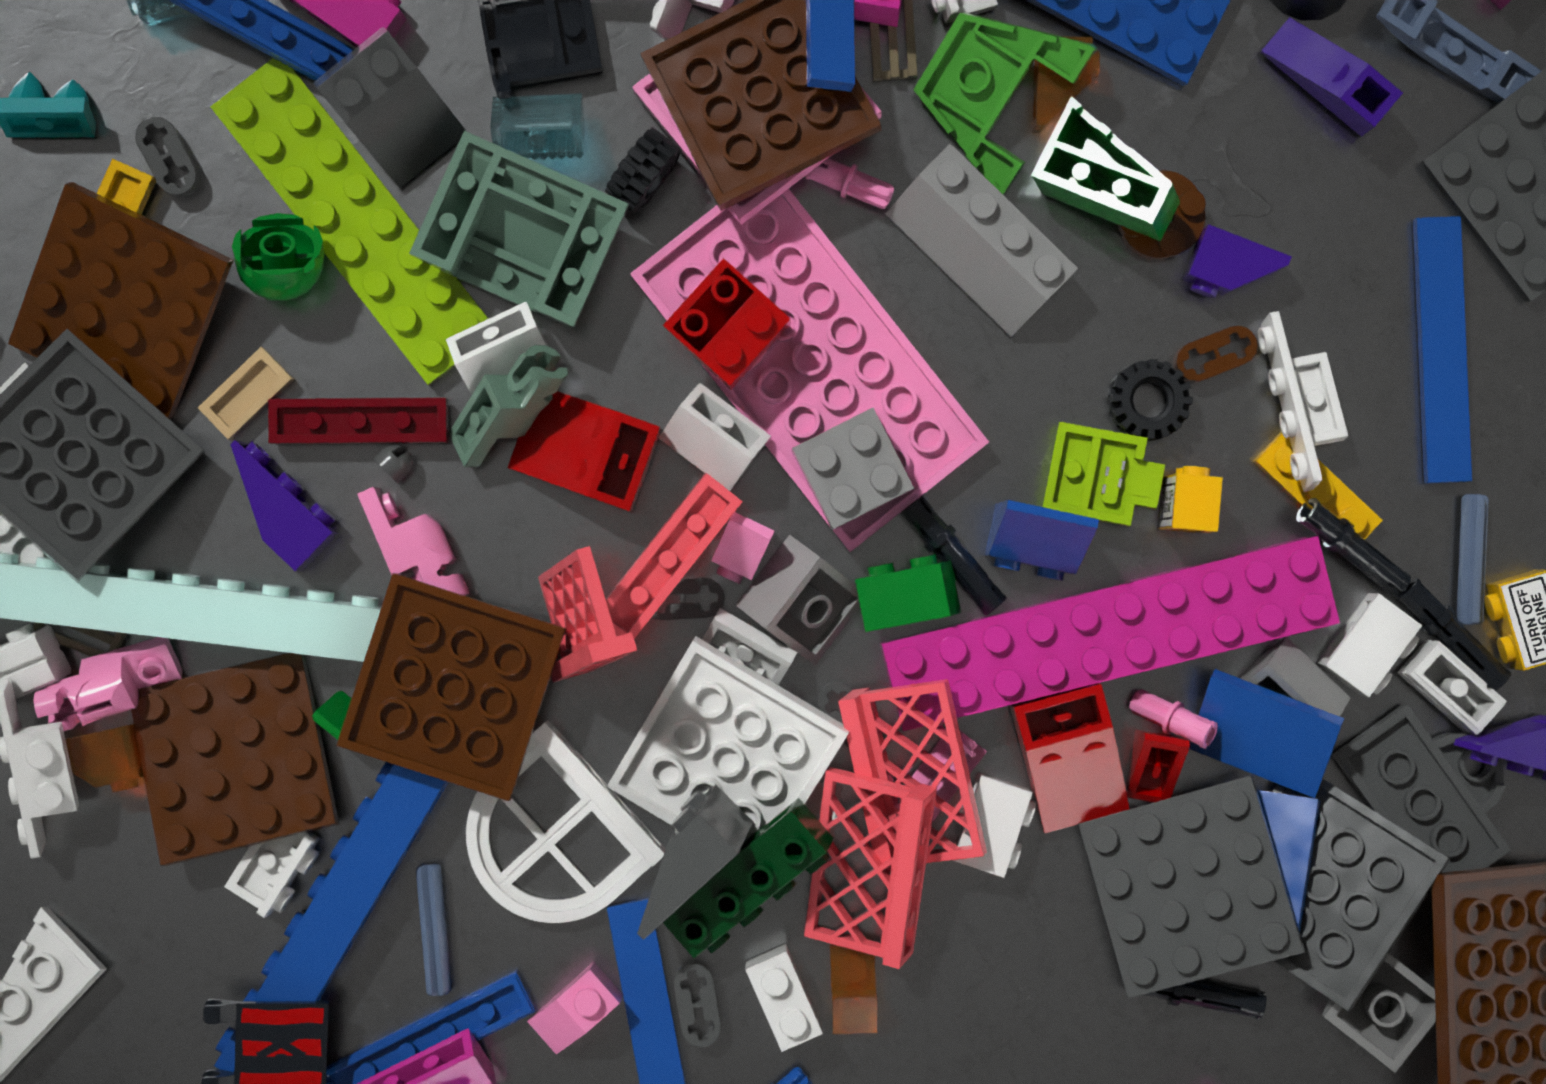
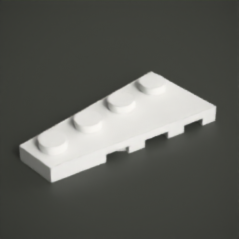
(42, 985)

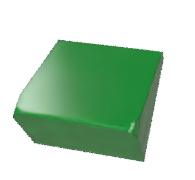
(333, 713)

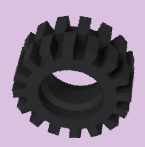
(643, 169)
(1176, 393)

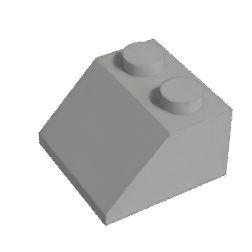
(801, 600)
(1295, 675)
(1389, 1014)

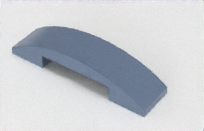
(1455, 48)

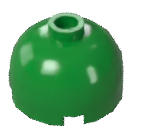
(279, 256)

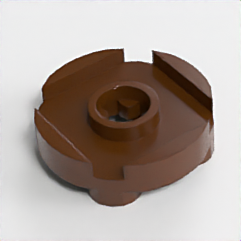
(1181, 232)

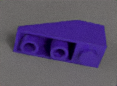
(1332, 76)
(283, 517)
(1518, 742)

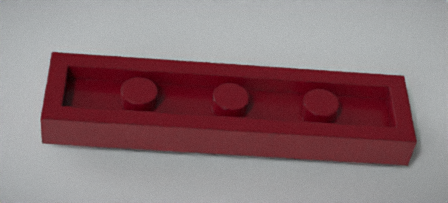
(358, 420)

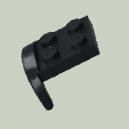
(538, 41)

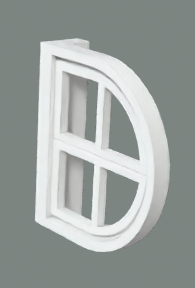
(595, 797)

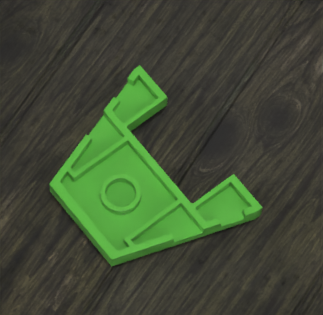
(978, 75)

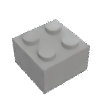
(852, 468)

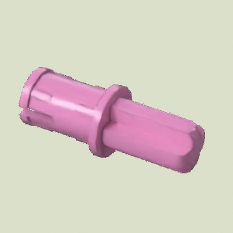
(852, 183)
(1174, 718)

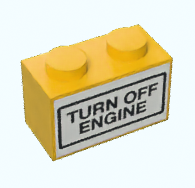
(1190, 501)
(1520, 613)

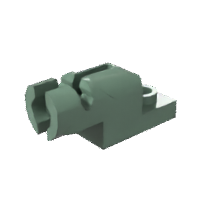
(506, 404)

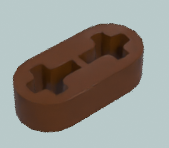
(1211, 344)

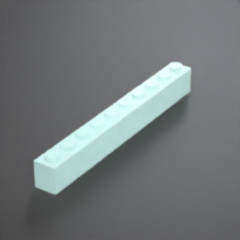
(188, 609)

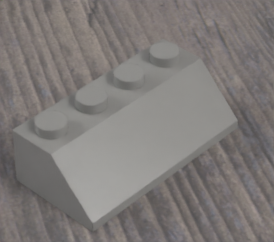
(980, 240)

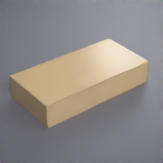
(246, 393)

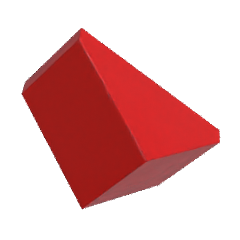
(1155, 765)

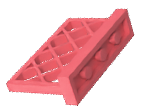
(670, 555)
(579, 605)
(871, 759)
(907, 868)

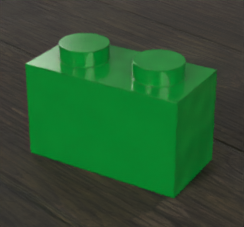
(907, 595)

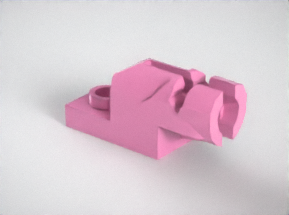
(412, 545)
(108, 683)

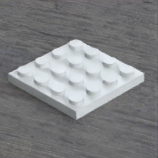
(726, 730)

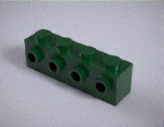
(759, 871)

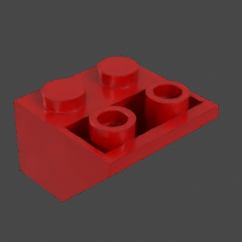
(727, 324)

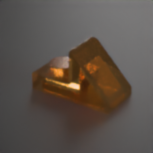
(853, 991)

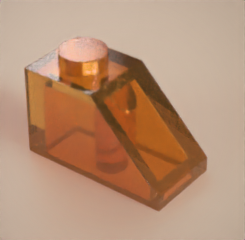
(1053, 91)
(107, 758)

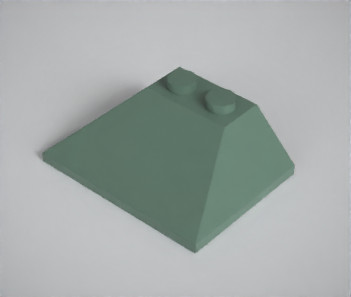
(518, 229)

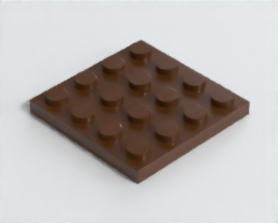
(746, 101)
(124, 291)
(451, 687)
(233, 758)

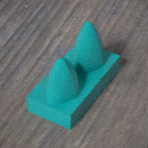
(31, 115)

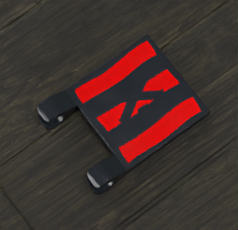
(272, 1041)

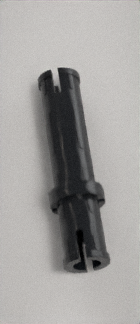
(1341, 538)
(948, 547)
(1442, 623)
(1216, 997)

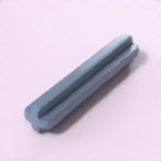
(1472, 559)
(433, 929)

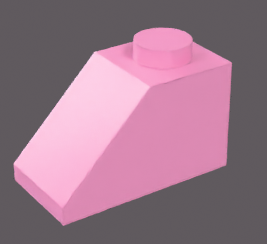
(741, 548)
(576, 1008)

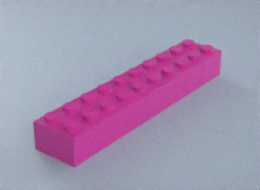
(1117, 630)

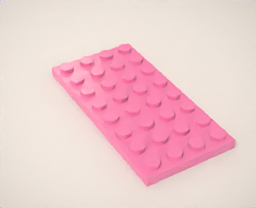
(832, 358)

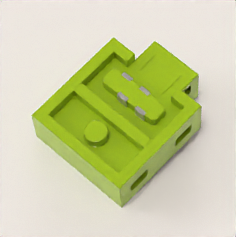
(1101, 474)

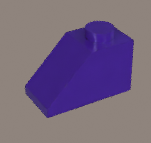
(1228, 262)

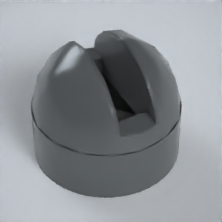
(394, 461)

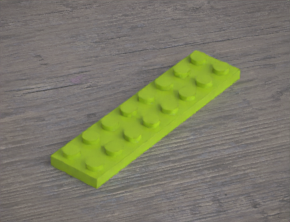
(356, 215)

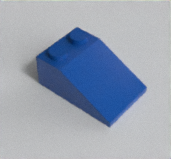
(1039, 538)

